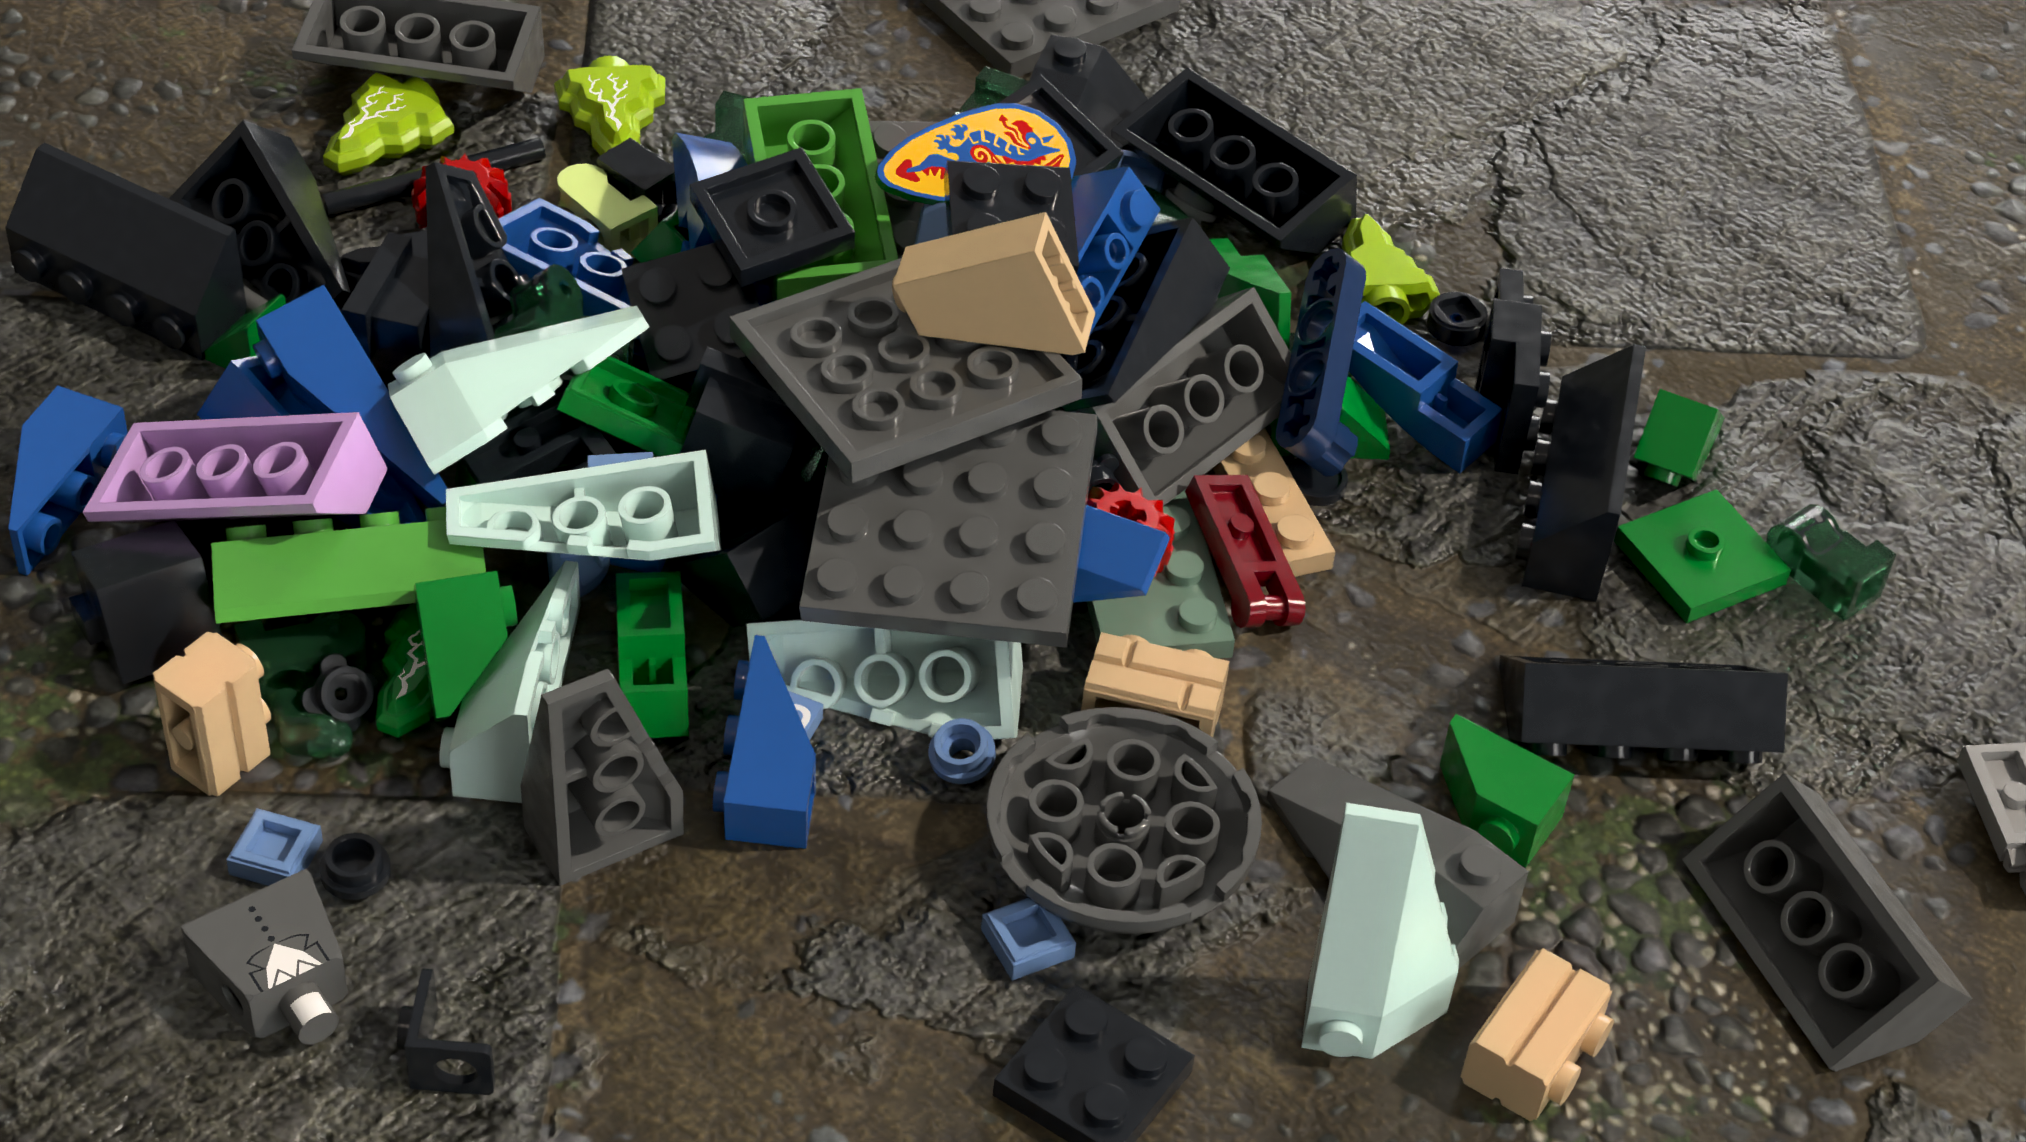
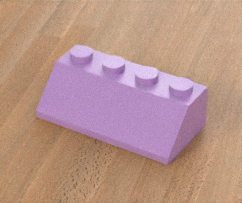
(240, 470)

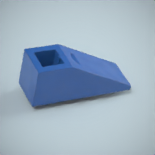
(1110, 223)
(58, 468)
(772, 765)

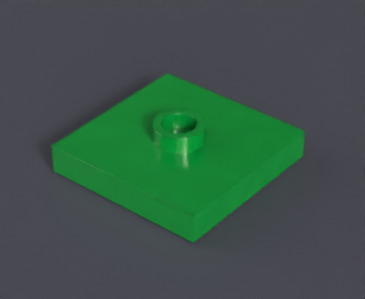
(630, 406)
(1701, 555)

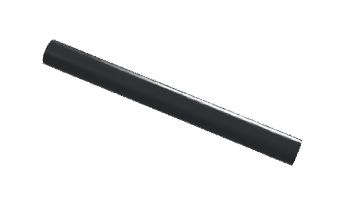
(403, 183)

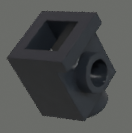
(639, 172)

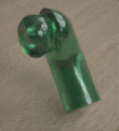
(304, 732)

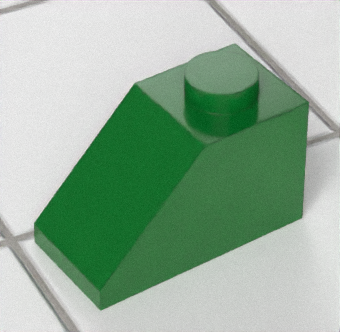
(1677, 438)
(461, 632)
(1503, 789)

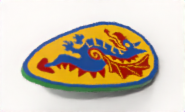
(985, 134)

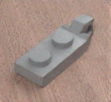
(1999, 790)

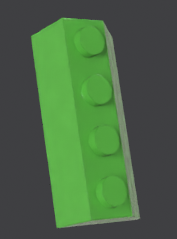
(840, 145)
(333, 569)

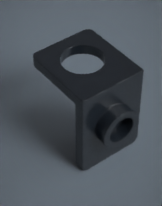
(422, 1052)

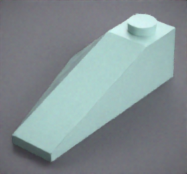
(467, 391)
(611, 510)
(899, 675)
(500, 709)
(1381, 941)

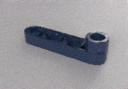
(1308, 413)

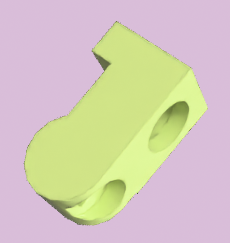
(593, 199)

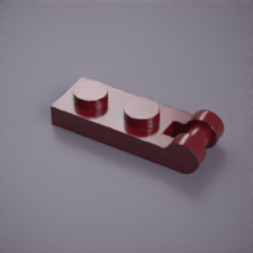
(1246, 551)

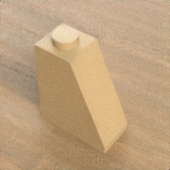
(997, 288)

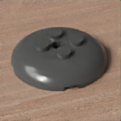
(1110, 769)

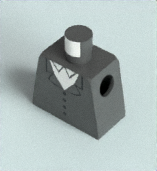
(271, 960)

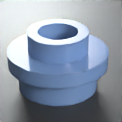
(957, 736)

